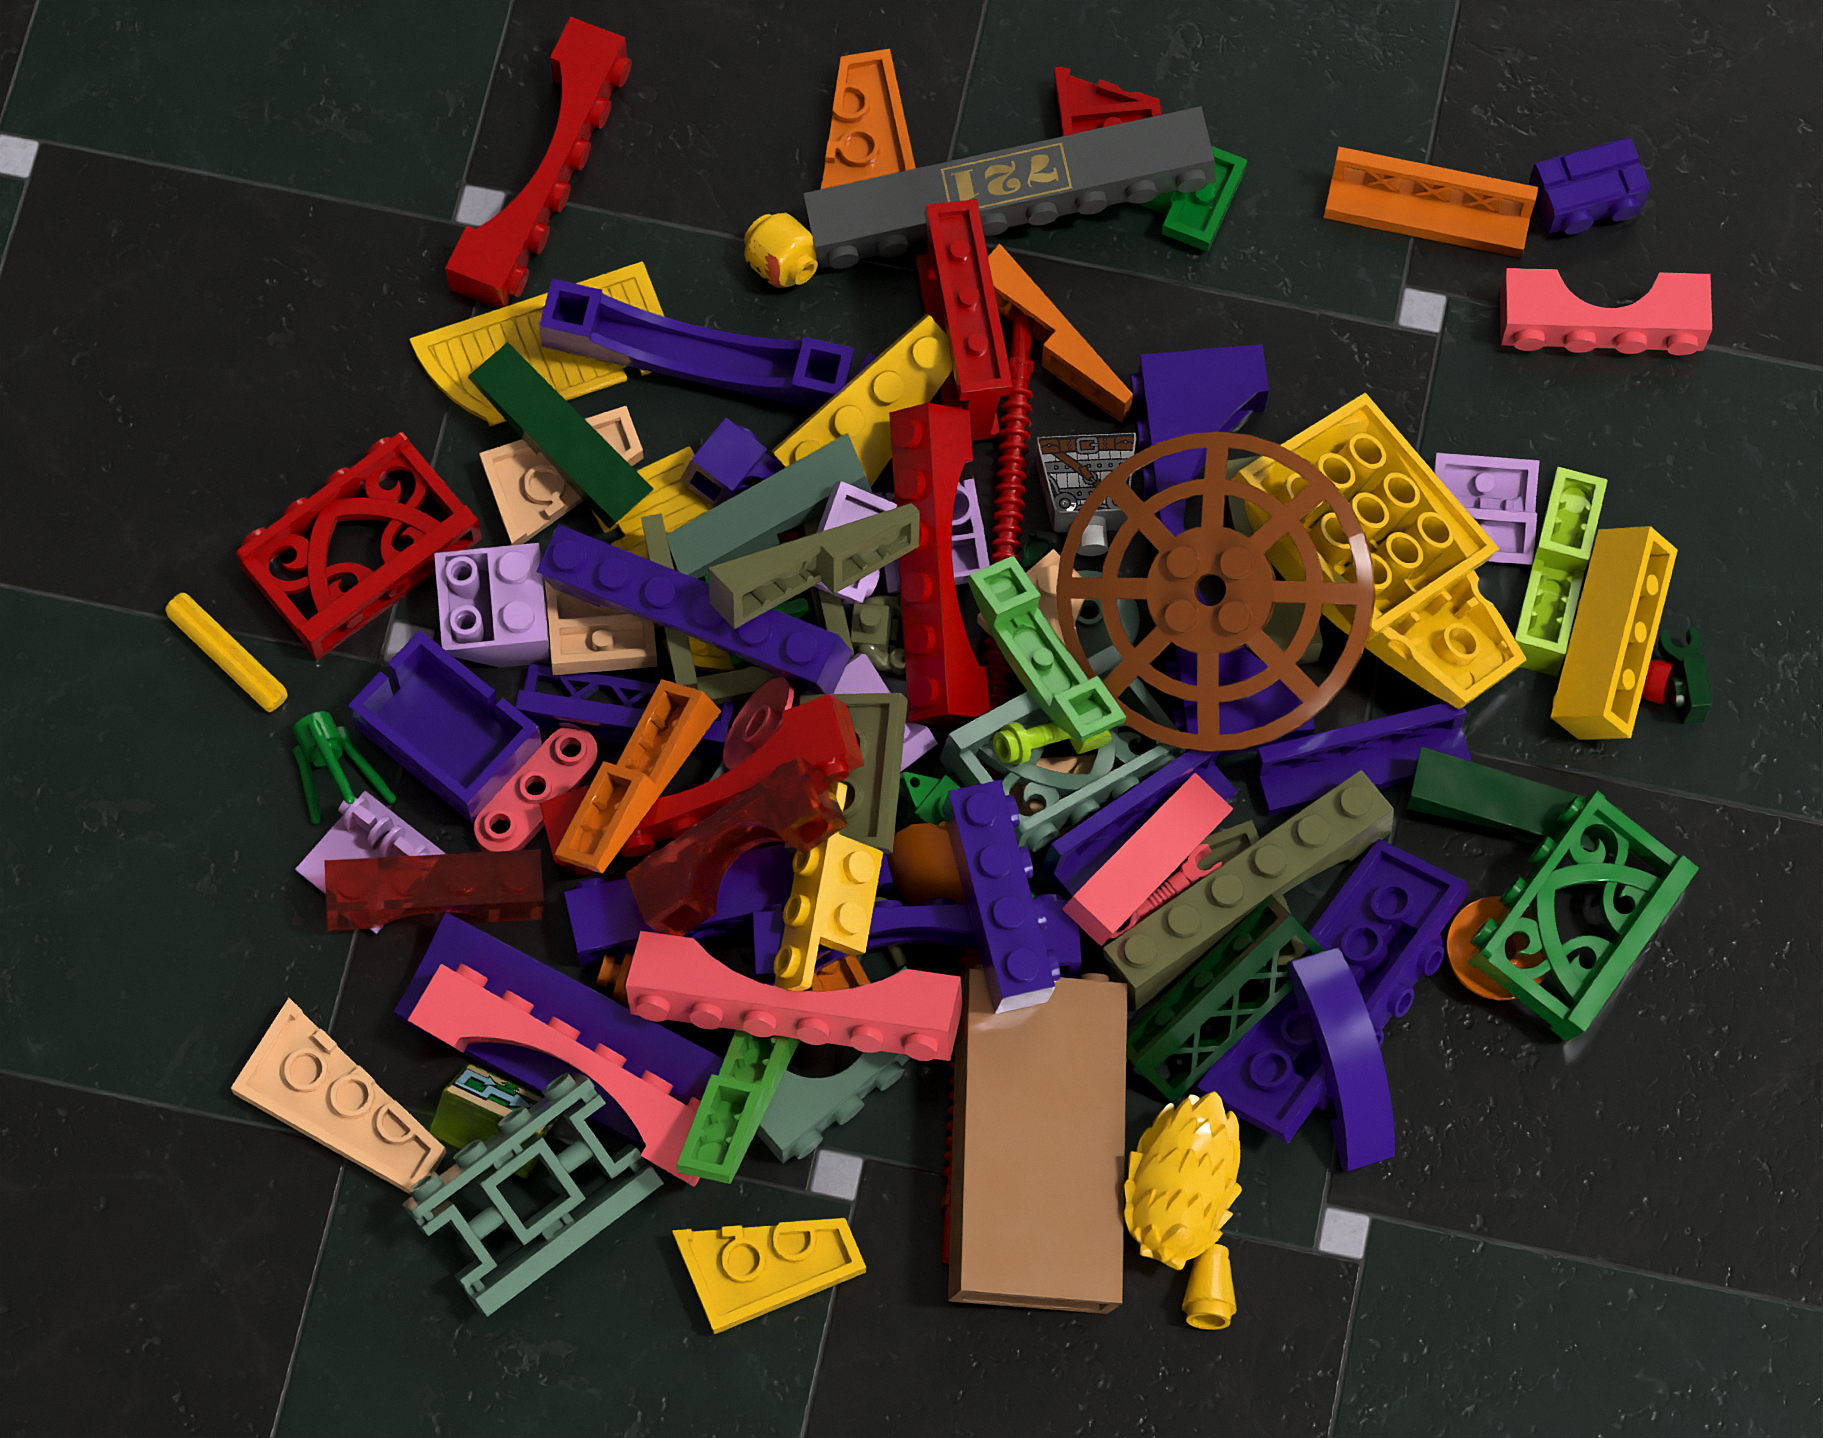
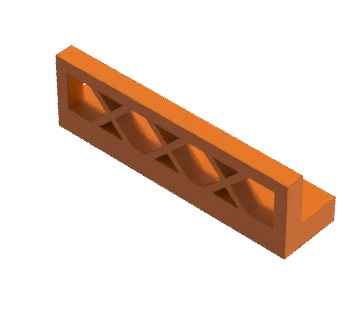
(1430, 203)

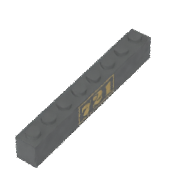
(1015, 185)

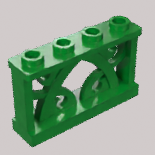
(1650, 900)

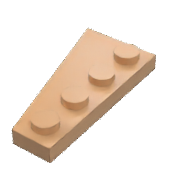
(326, 1096)

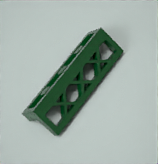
(1205, 991)

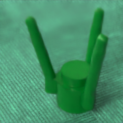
(322, 744)

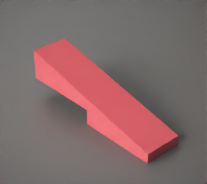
(1147, 859)

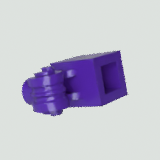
(728, 463)

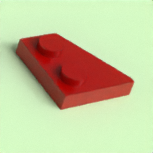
(1094, 106)

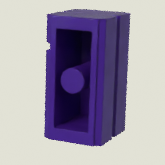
(1590, 186)

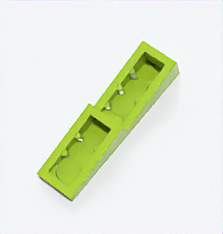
(1559, 569)

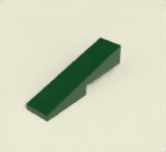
(561, 435)
(1494, 799)

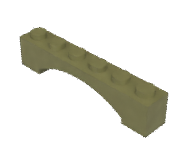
(1179, 933)

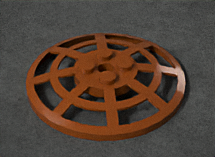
(1248, 596)

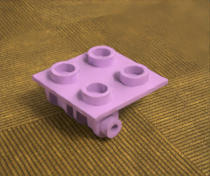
(364, 832)

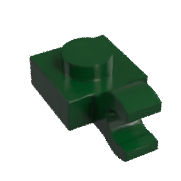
(1690, 684)

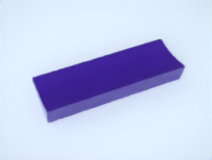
(554, 994)

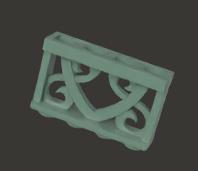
(1084, 792)

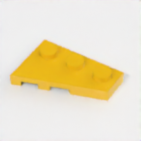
(766, 1267)

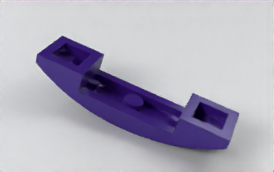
(1349, 1056)

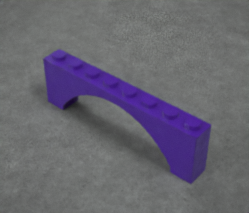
(1201, 395)

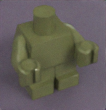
(875, 632)

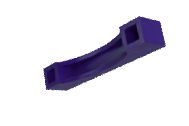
(609, 330)
(654, 592)
(935, 922)

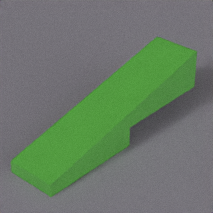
(735, 1105)

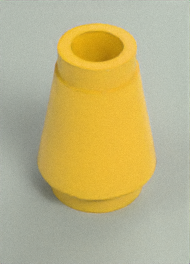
(1210, 1290)

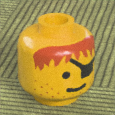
(780, 250)

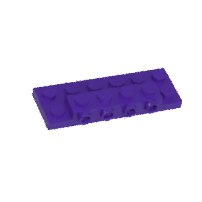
(1390, 935)

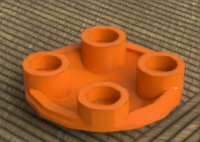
(925, 864)

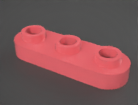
(522, 809)

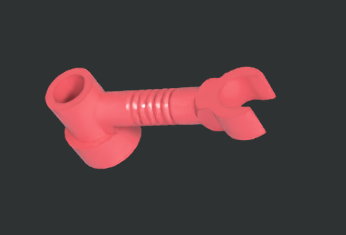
(1177, 884)

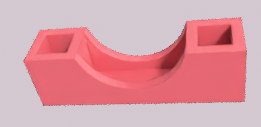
(1543, 312)

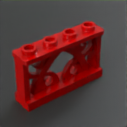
(962, 301)
(342, 613)

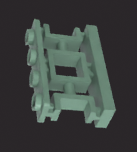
(557, 1230)

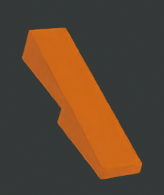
(1064, 349)
(626, 791)

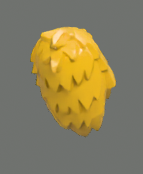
(1183, 1180)

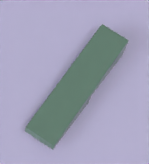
(766, 509)

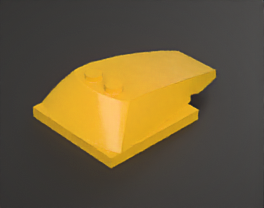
(1421, 545)

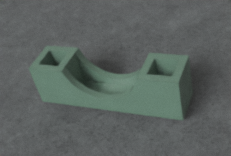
(809, 1105)

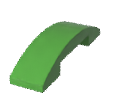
(1037, 653)

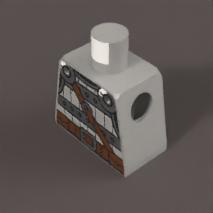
(1071, 471)

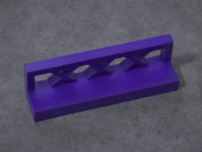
(600, 719)
(1385, 749)
(1093, 842)

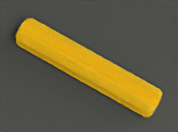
(226, 652)

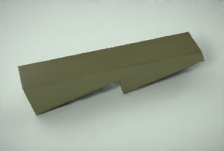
(835, 557)

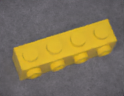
(1614, 633)

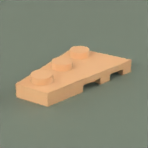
(532, 491)

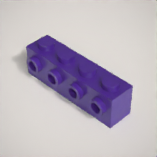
(999, 896)

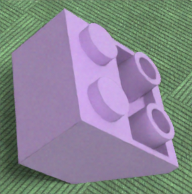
(493, 605)

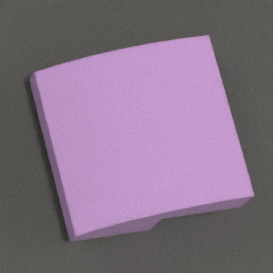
(1498, 496)

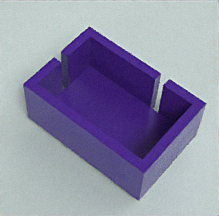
(445, 726)

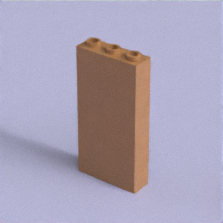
(1039, 1148)

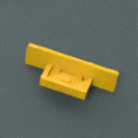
(827, 904)

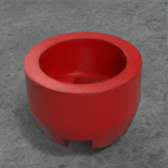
(1657, 681)

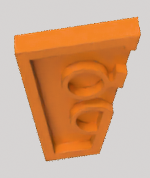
(867, 122)

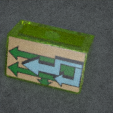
(476, 1104)

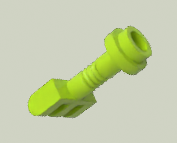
(1016, 743)

